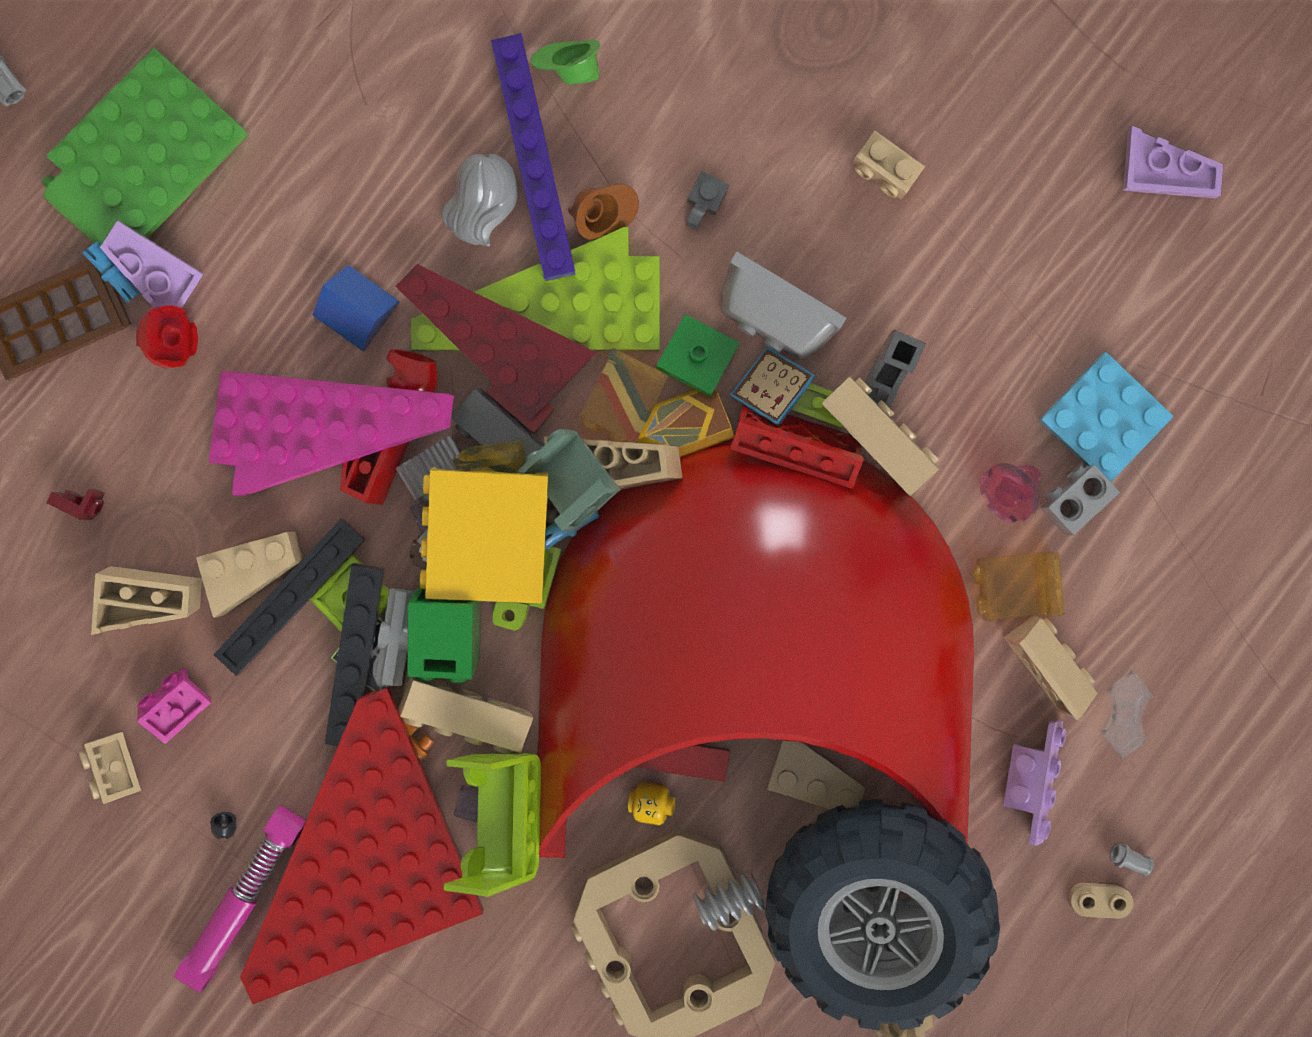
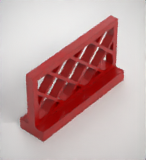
(798, 447)

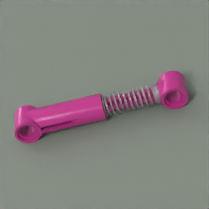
(203, 959)

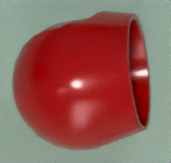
(412, 371)

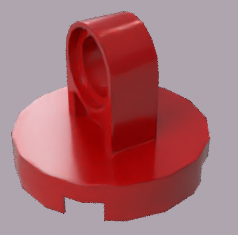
(167, 336)

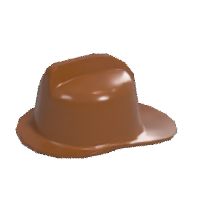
(604, 210)

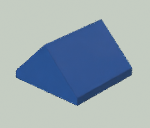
(354, 307)

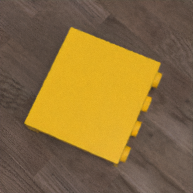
(484, 535)

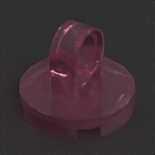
(1012, 491)

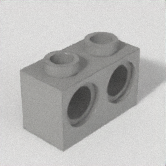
(1083, 506)

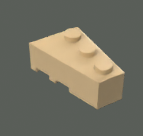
(244, 570)

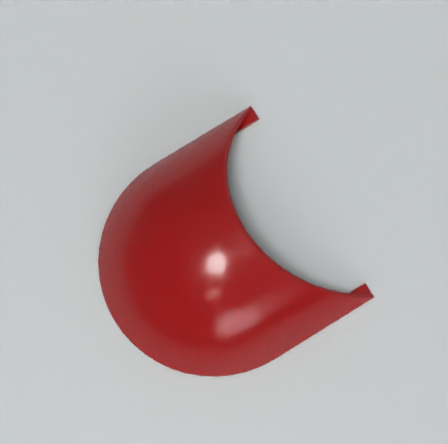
(756, 614)

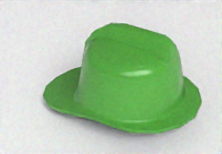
(571, 61)

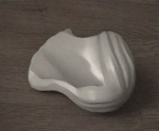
(482, 198)

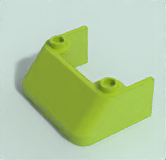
(505, 822)

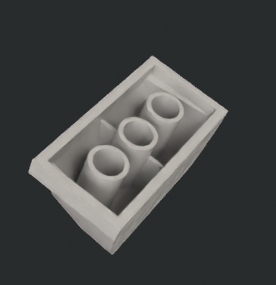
(776, 310)

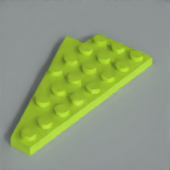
(601, 307)

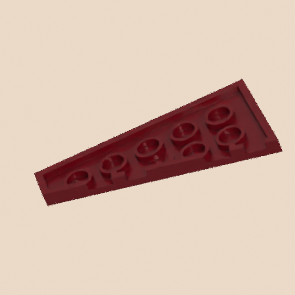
(511, 350)

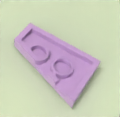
(1165, 169)
(151, 269)

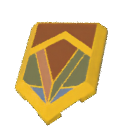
(687, 422)

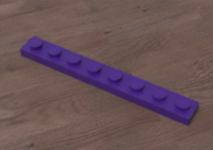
(533, 157)

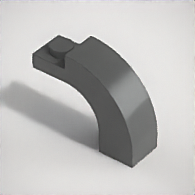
(895, 360)

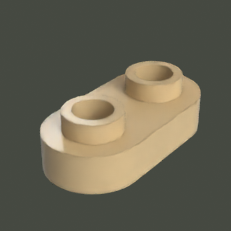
(1102, 900)

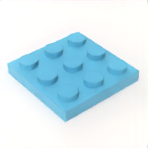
(1106, 417)

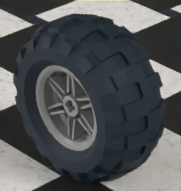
(886, 953)

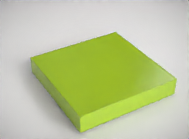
(333, 593)

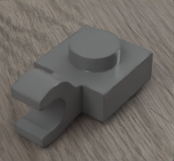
(706, 197)

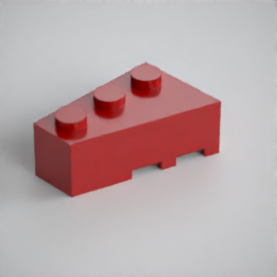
(372, 475)

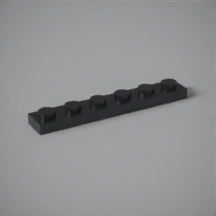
(289, 597)
(354, 647)

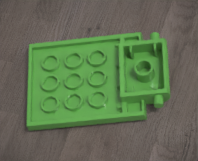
(139, 151)

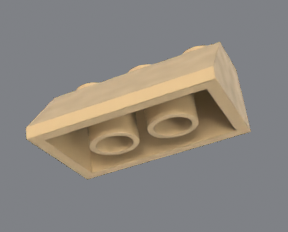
(1052, 666)

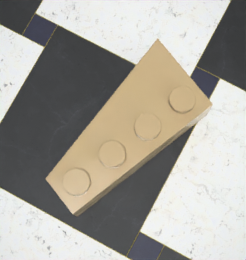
(880, 435)
(636, 463)
(464, 714)

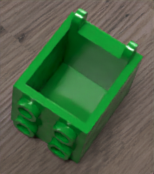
(443, 638)

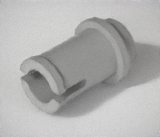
(1125, 857)

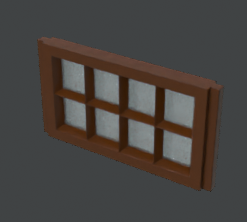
(57, 318)

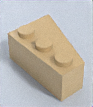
(141, 597)

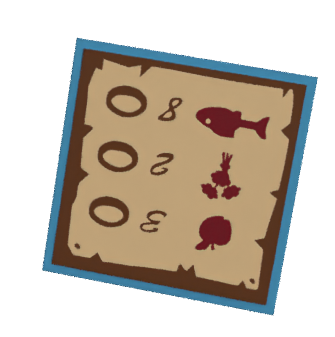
(772, 386)

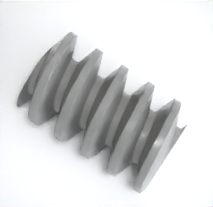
(729, 901)

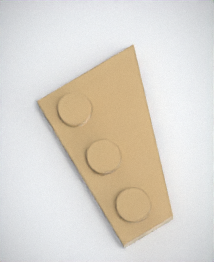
(812, 778)

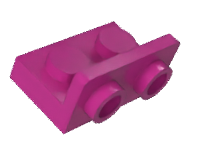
(171, 706)

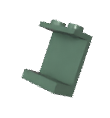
(575, 477)

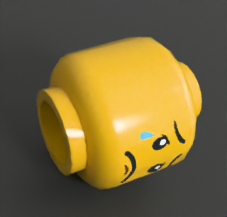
(651, 803)

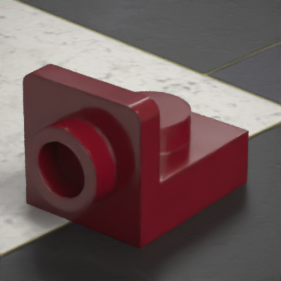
(76, 505)

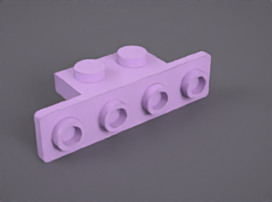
(1032, 780)

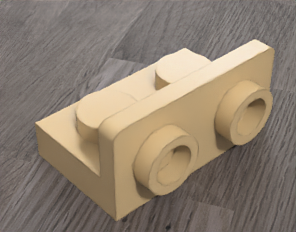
(887, 166)
(110, 768)

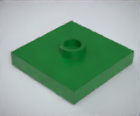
(697, 355)

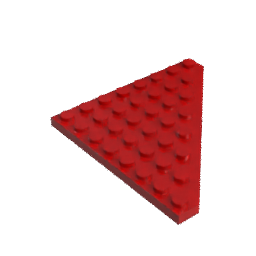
(364, 864)

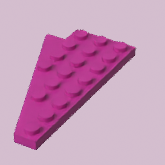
(297, 426)

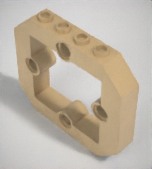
(686, 1015)

